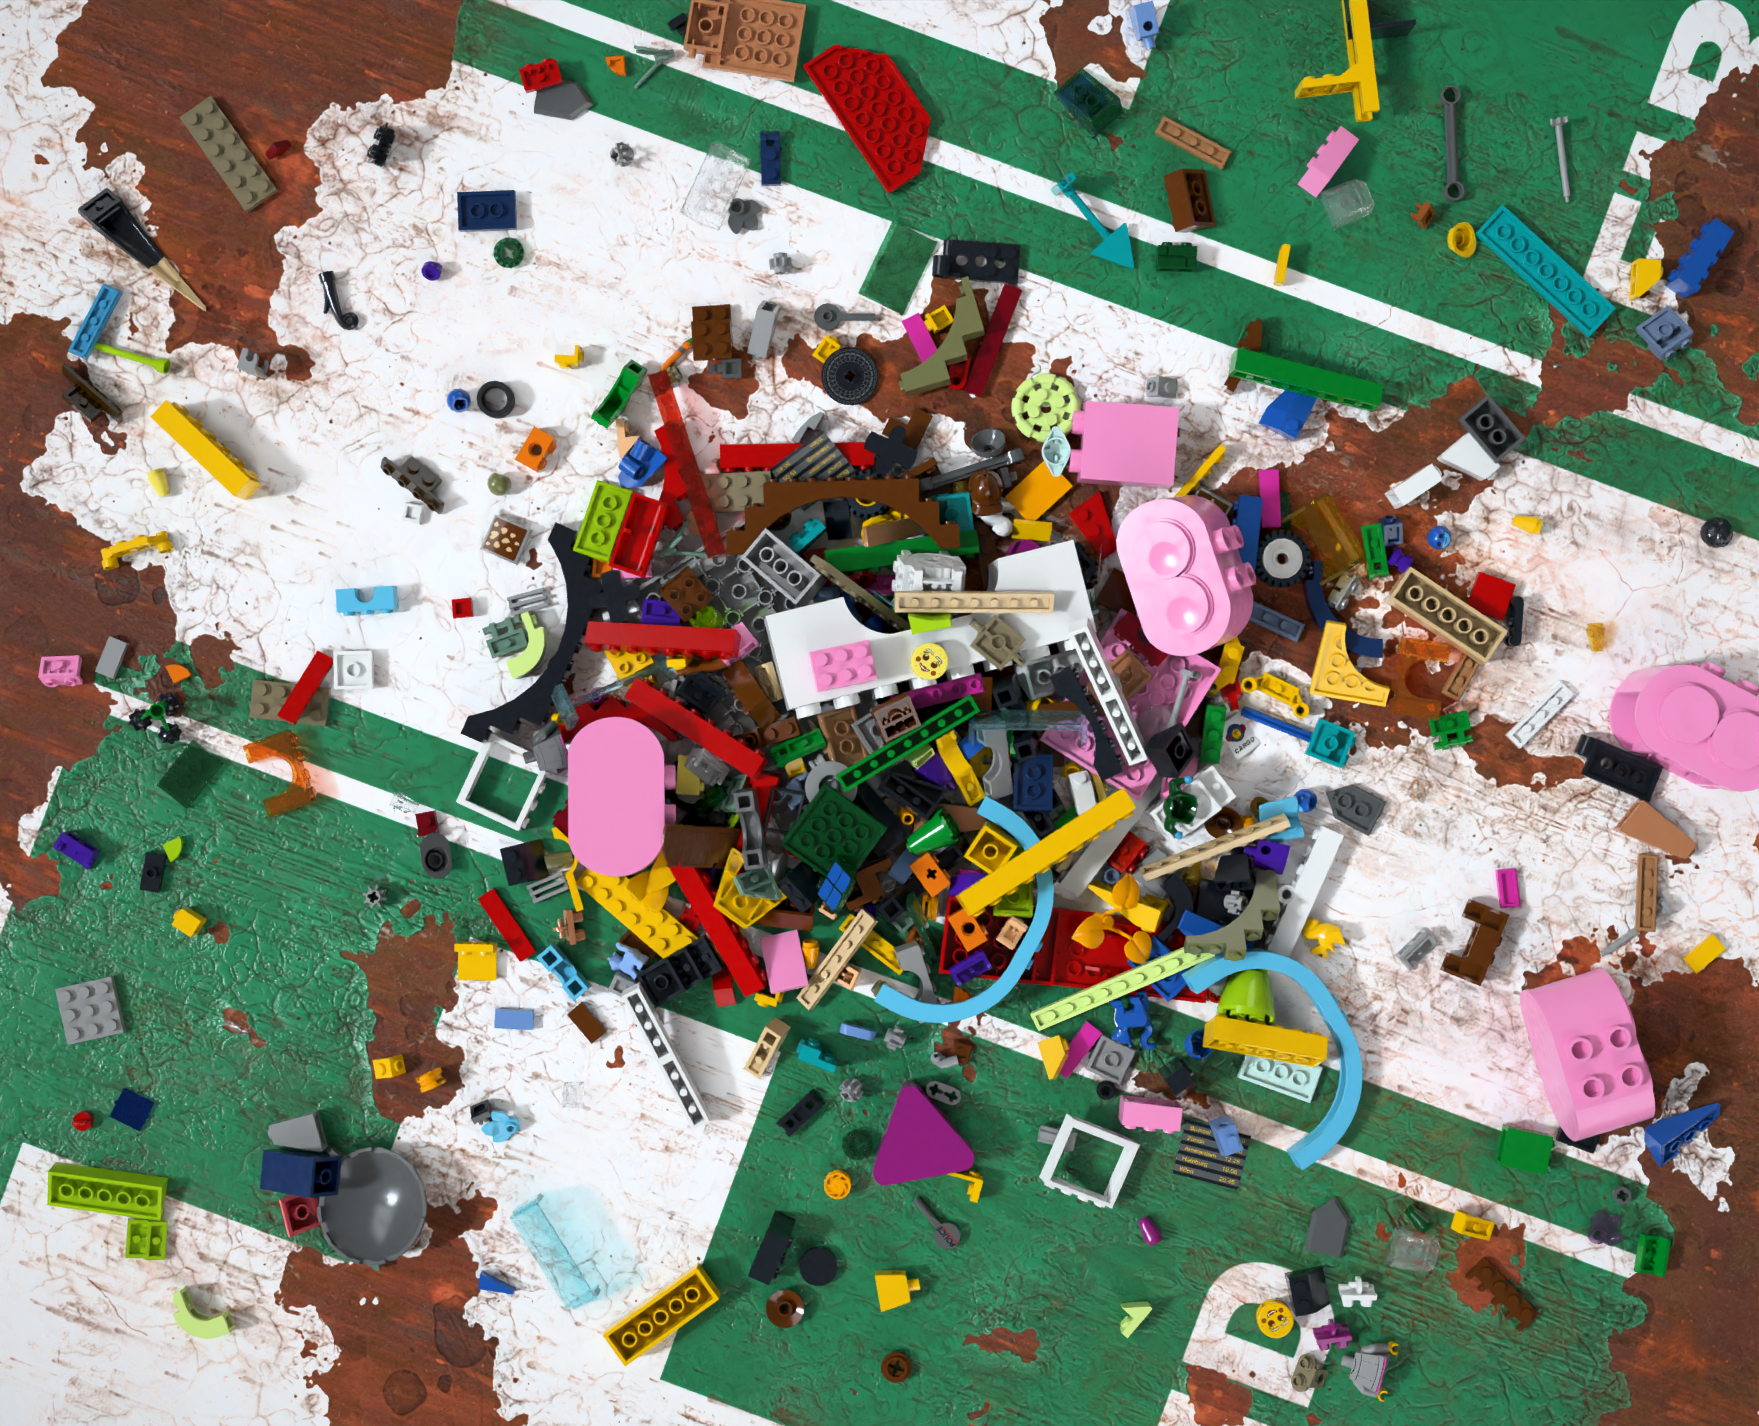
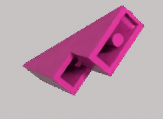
(946, 691)

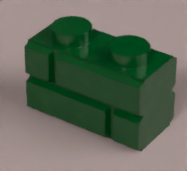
(1176, 257)

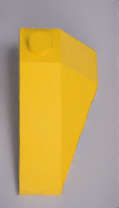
(1146, 914)

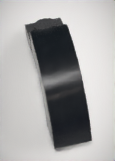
(1182, 901)

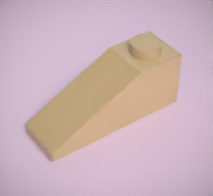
(767, 1047)

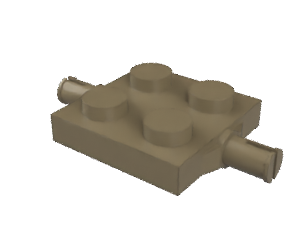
(997, 642)

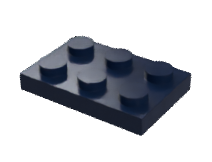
(487, 211)
(1033, 784)

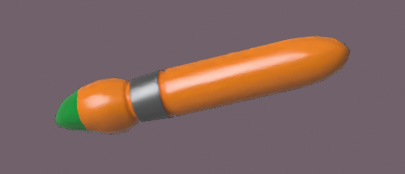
(677, 354)

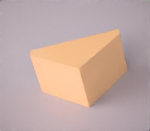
(849, 976)

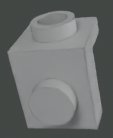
(1161, 387)

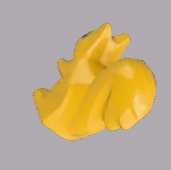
(1326, 934)

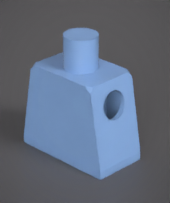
(1144, 15)
(1226, 1136)

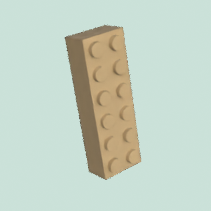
(1446, 615)

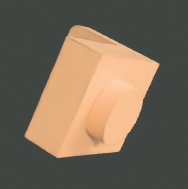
(1012, 932)

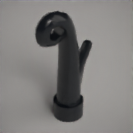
(331, 300)

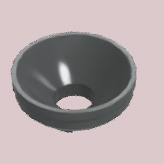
(988, 439)

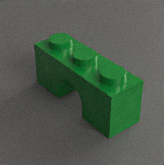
(1213, 728)

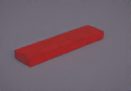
(305, 688)
(507, 925)

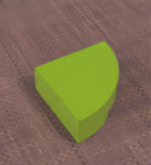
(173, 848)

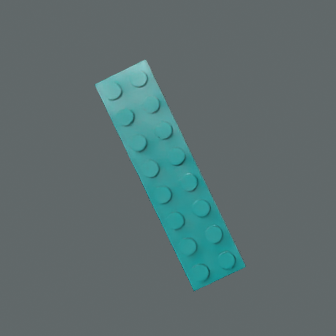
(1545, 271)

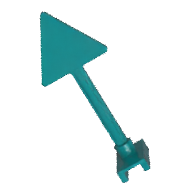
(1115, 246)

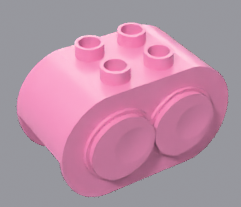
(1186, 574)
(1691, 724)
(618, 796)
(1588, 1054)

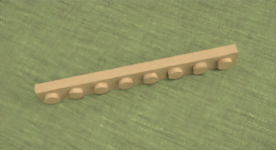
(973, 602)
(1216, 846)

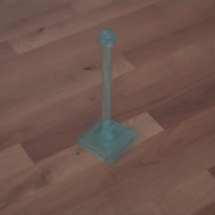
(566, 706)

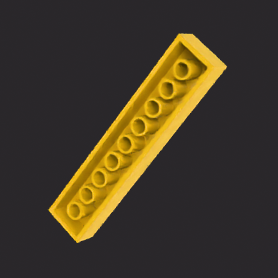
(1043, 853)

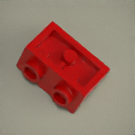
(540, 75)
(1128, 854)

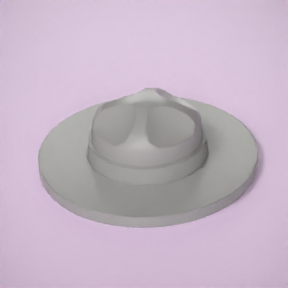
(824, 773)

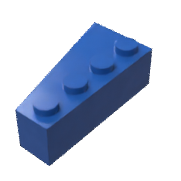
(1700, 257)

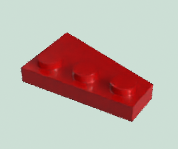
(1095, 525)

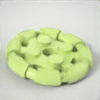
(1041, 396)

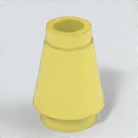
(159, 481)

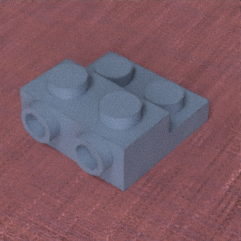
(1665, 333)

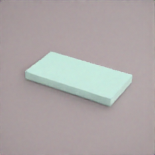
(1280, 1076)

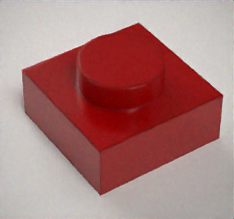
(462, 608)

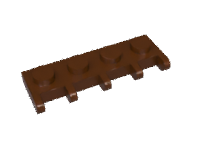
(987, 549)
(1503, 1293)

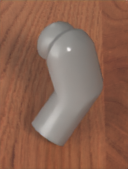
(943, 1062)

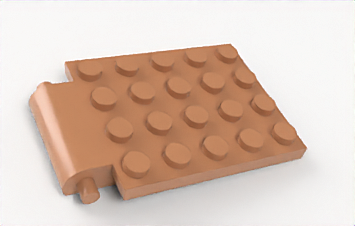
(747, 36)

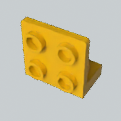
(629, 664)
(477, 960)

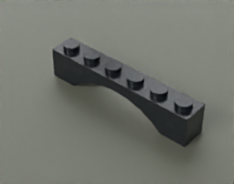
(1068, 686)
(948, 857)

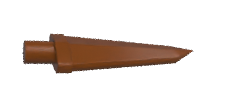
(706, 665)

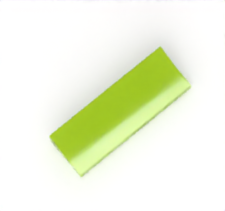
(926, 621)
(107, 1191)

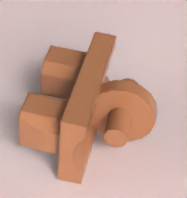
(570, 918)

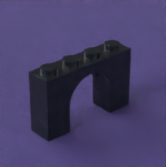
(1008, 695)

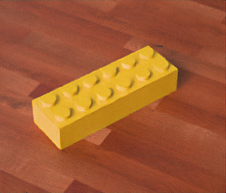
(206, 450)
(1265, 1041)
(661, 1314)

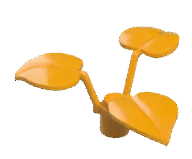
(1091, 934)

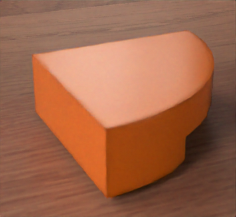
(617, 64)
(178, 672)
(960, 995)

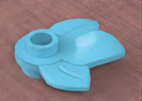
(501, 1126)

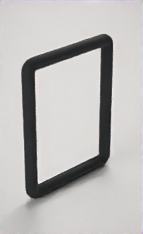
(765, 828)

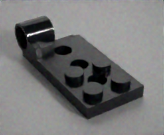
(947, 268)
(1597, 750)

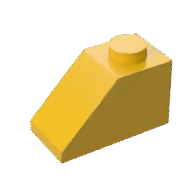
(1643, 276)
(1054, 1055)

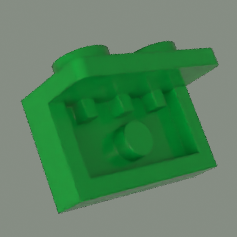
(1652, 1254)

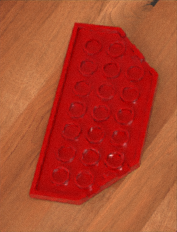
(874, 110)

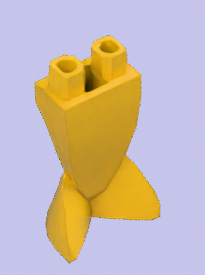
(652, 886)

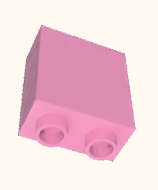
(1125, 444)

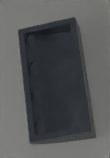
(1210, 904)

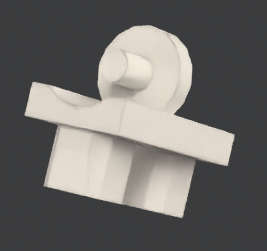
(1357, 1291)

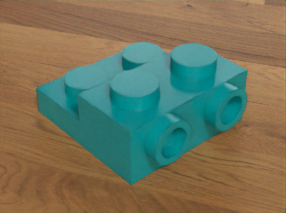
(955, 508)
(812, 532)
(1330, 743)
(811, 1053)

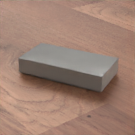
(112, 657)

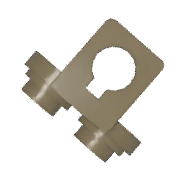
(1306, 1373)

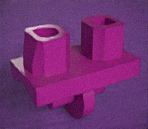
(1332, 1334)

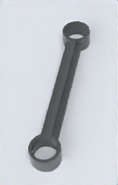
(1451, 143)
(965, 472)

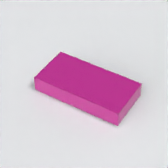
(1507, 888)

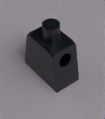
(1234, 872)

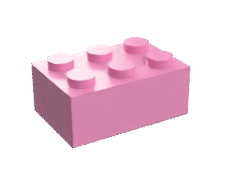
(842, 665)
(1150, 1113)

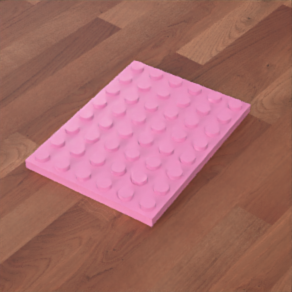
(1159, 691)

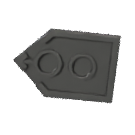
(562, 100)
(1355, 807)
(1328, 1229)

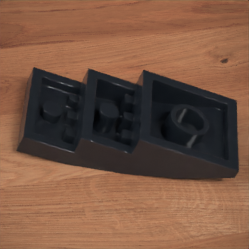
(680, 971)

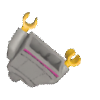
(1369, 1368)

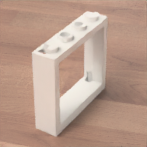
(474, 775)
(1118, 1176)

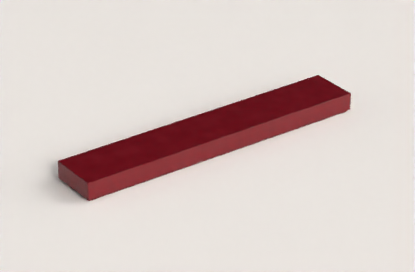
(992, 340)

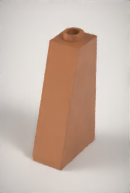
(964, 816)
(1653, 829)

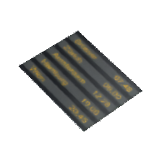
(814, 459)
(1201, 1159)

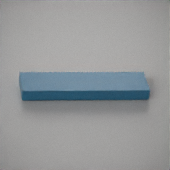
(95, 321)

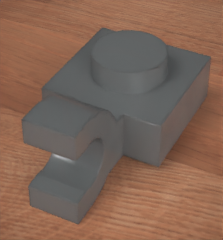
(729, 368)

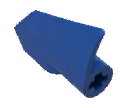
(640, 464)

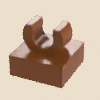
(1424, 215)
(913, 935)

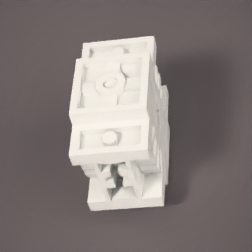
(928, 572)
(1211, 796)

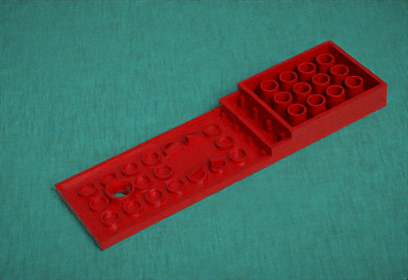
(1060, 957)

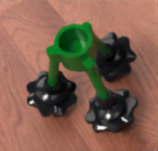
(164, 706)

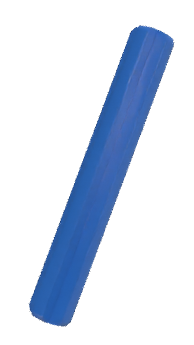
(1276, 723)

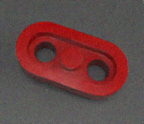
(960, 372)

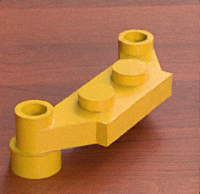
(139, 543)
(1229, 665)
(1278, 690)

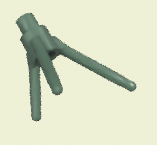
(659, 55)
(672, 548)

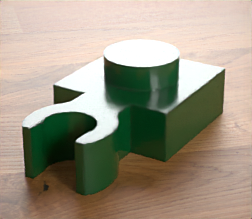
(713, 797)

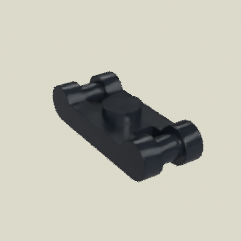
(1515, 622)
(800, 1113)

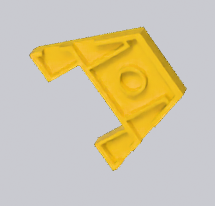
(738, 908)

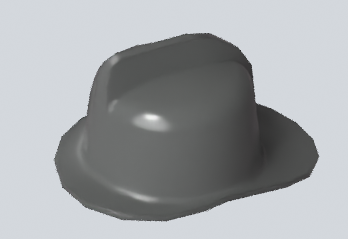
(436, 855)

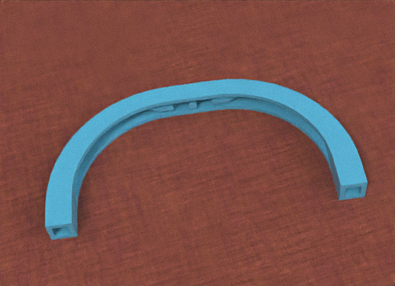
(950, 1012)
(1348, 1094)

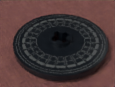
(860, 365)

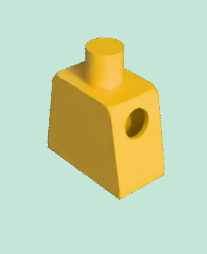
(894, 1288)

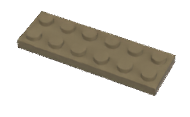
(229, 154)
(859, 594)

